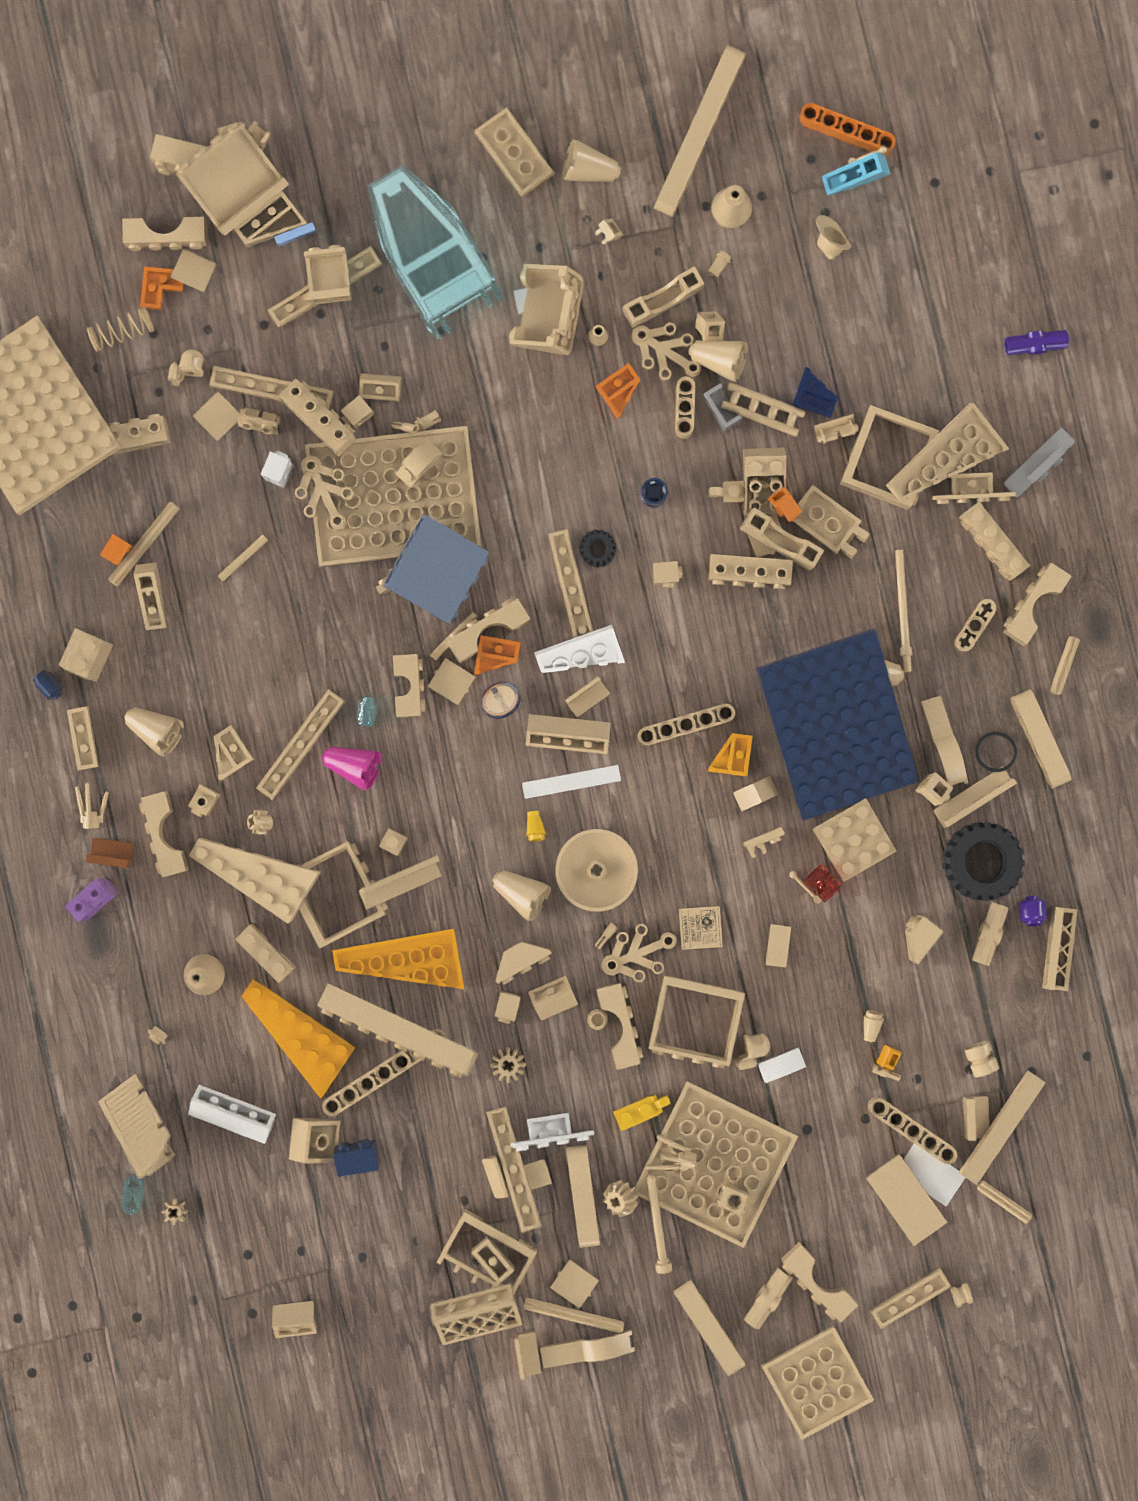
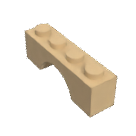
(190, 234)
(653, 304)
(794, 548)
(510, 616)
(1022, 625)
(156, 809)
(625, 1051)
(837, 1300)

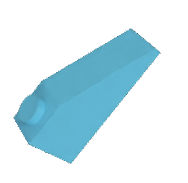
(856, 174)

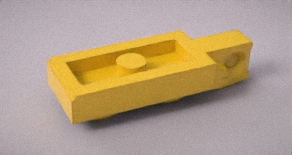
(640, 1111)

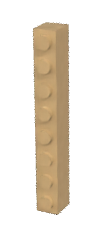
(394, 1028)

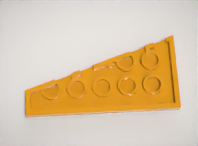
(307, 1043)

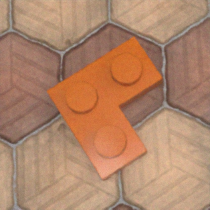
(154, 283)

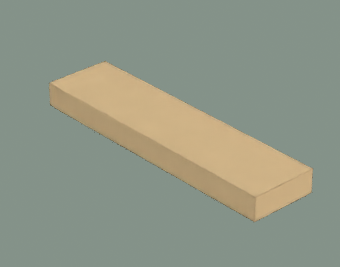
(910, 1298)

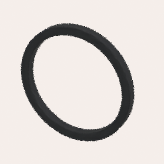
(999, 734)

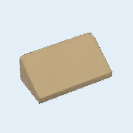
(380, 387)
(538, 1174)
(496, 1177)

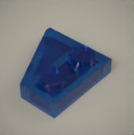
(814, 395)

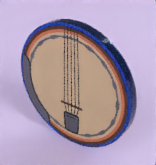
(500, 700)

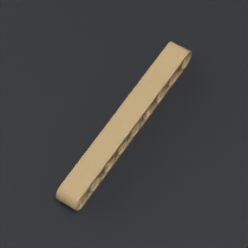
(699, 130)

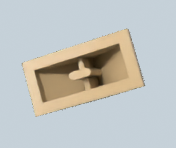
(755, 793)

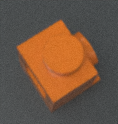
(785, 504)

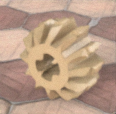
(506, 1071)
(620, 1198)

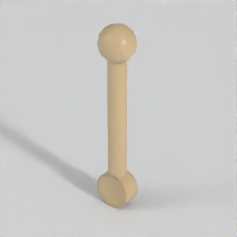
(882, 150)
(793, 874)

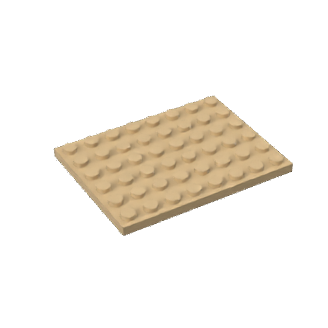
(46, 419)
(386, 508)

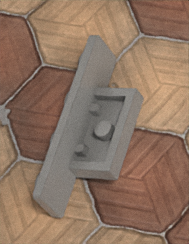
(1037, 465)

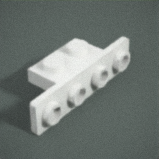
(549, 1129)

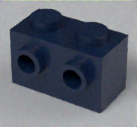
(356, 1157)

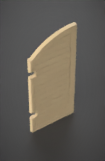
(135, 1124)

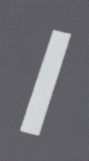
(571, 781)

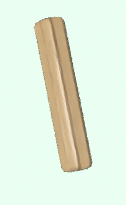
(1064, 665)
(1004, 1202)

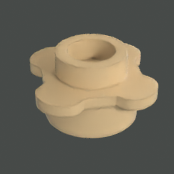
(157, 1035)

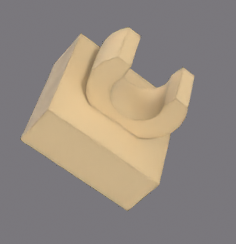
(610, 229)

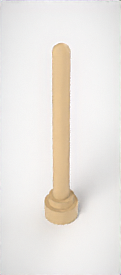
(663, 1263)

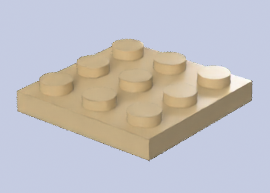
(854, 840)

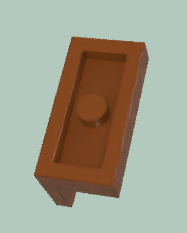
(110, 853)

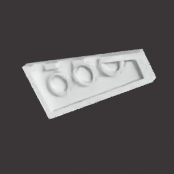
(588, 649)

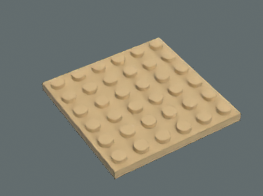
(730, 1150)

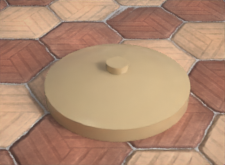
(596, 870)

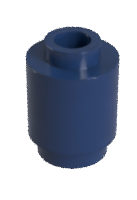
(48, 685)

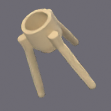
(90, 818)
(685, 1159)

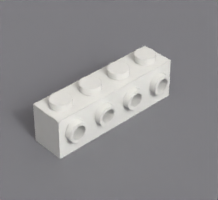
(231, 1114)

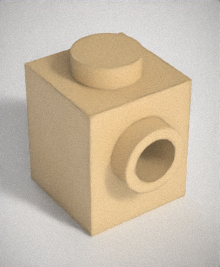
(666, 574)

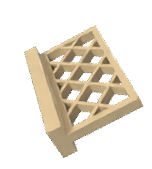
(475, 1306)

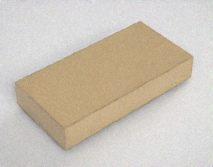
(778, 945)

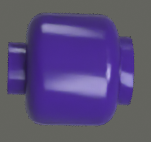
(1033, 911)

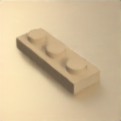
(83, 738)

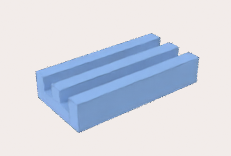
(295, 234)

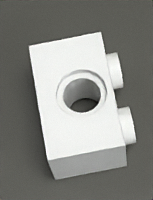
(277, 468)

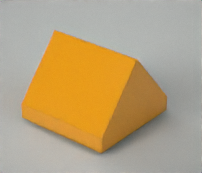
(888, 1057)

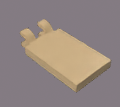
(829, 522)

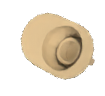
(831, 237)

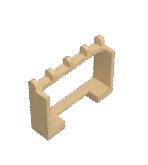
(477, 1222)

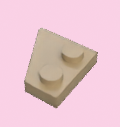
(230, 752)

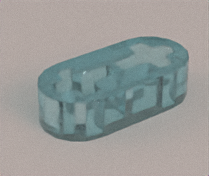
(127, 1195)

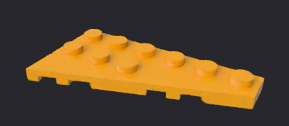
(417, 958)

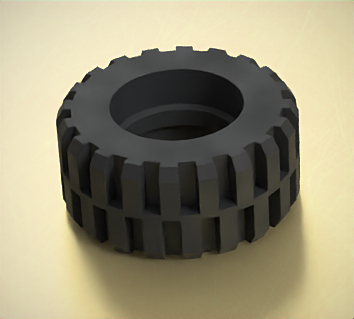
(1010, 868)

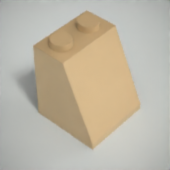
(85, 655)

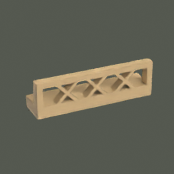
(973, 797)
(400, 882)
(1054, 948)

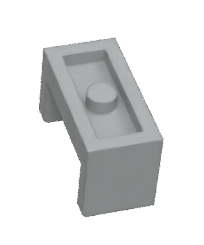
(713, 400)

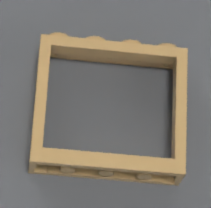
(847, 480)
(362, 869)
(697, 1057)

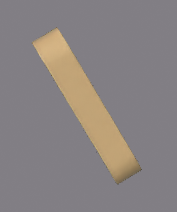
(978, 609)

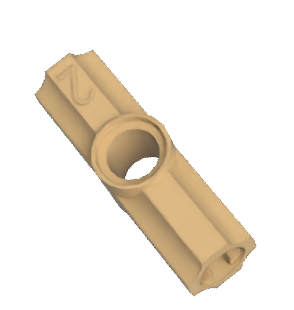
(990, 933)
(768, 1298)

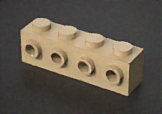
(317, 416)
(141, 434)
(994, 541)
(750, 570)
(568, 734)

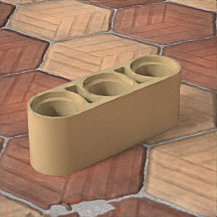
(684, 417)

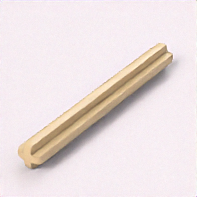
(143, 543)
(573, 1315)

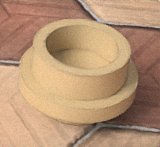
(597, 1019)

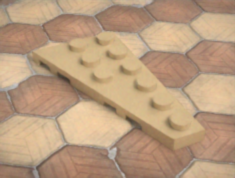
(953, 450)
(264, 879)

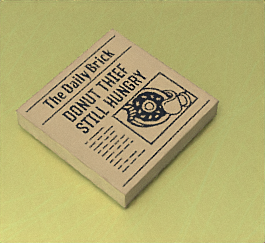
(700, 927)

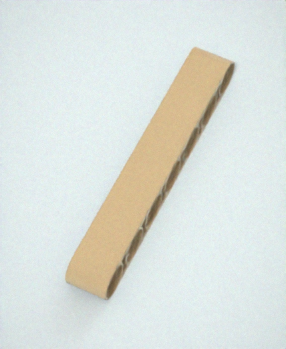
(374, 1074)

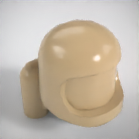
(190, 365)
(755, 1047)

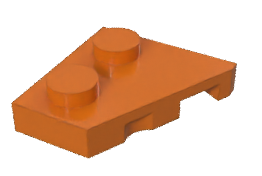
(618, 388)
(495, 653)

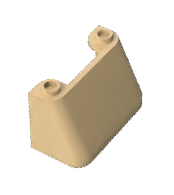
(549, 309)

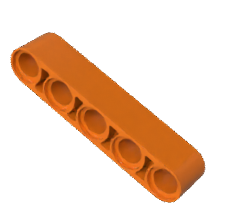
(840, 121)

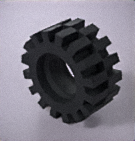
(597, 535)

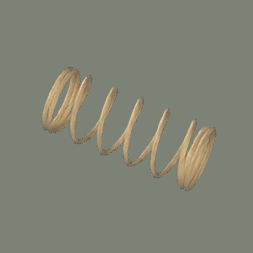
(143, 314)

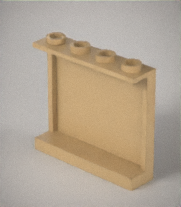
(231, 178)

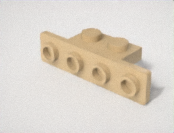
(972, 486)

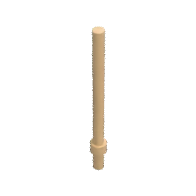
(906, 650)

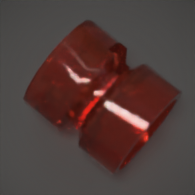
(823, 883)

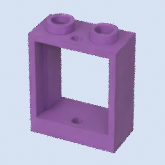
(87, 902)

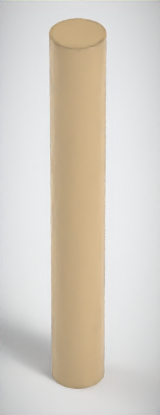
(243, 557)
(443, 646)

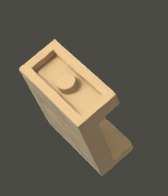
(327, 275)

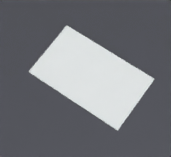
(935, 1177)

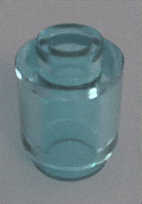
(366, 711)

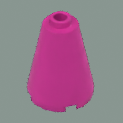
(353, 765)

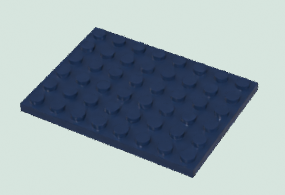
(838, 724)

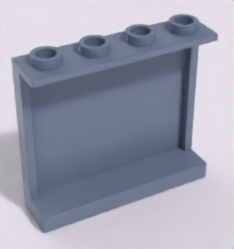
(436, 569)

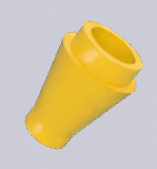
(535, 827)

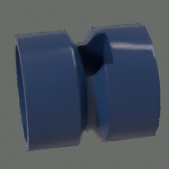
(654, 492)

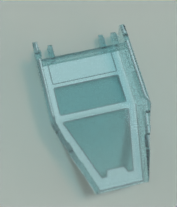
(428, 247)

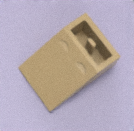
(763, 476)

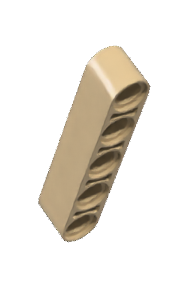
(694, 718)
(1041, 738)
(921, 1134)
(582, 1196)
(709, 1328)

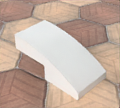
(781, 1065)

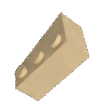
(269, 221)

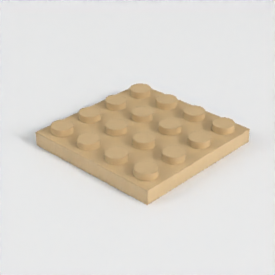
(817, 1382)

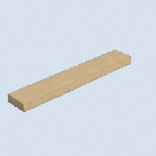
(299, 302)
(258, 385)
(570, 583)
(300, 744)
(1002, 1127)
(514, 1169)

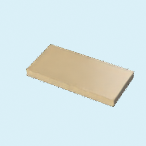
(514, 152)
(906, 1199)

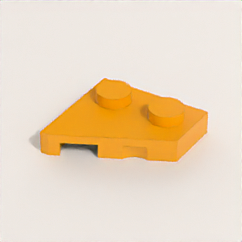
(733, 756)

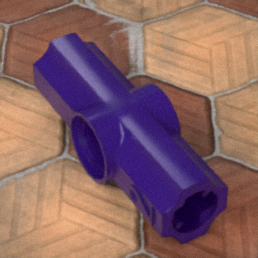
(1036, 342)

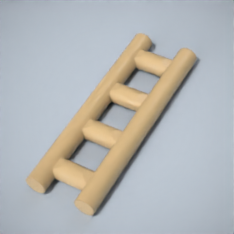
(751, 412)

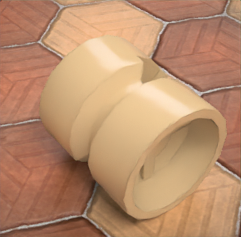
(981, 1058)

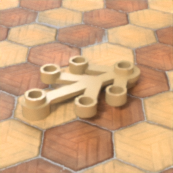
(664, 349)
(322, 489)
(635, 954)

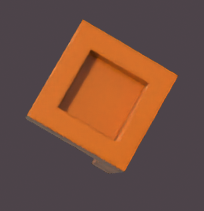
(115, 549)

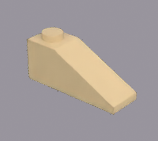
(150, 595)

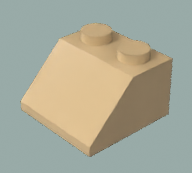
(920, 937)
(313, 1140)

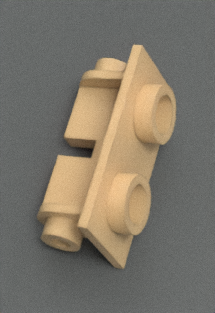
(250, 419)
(833, 429)

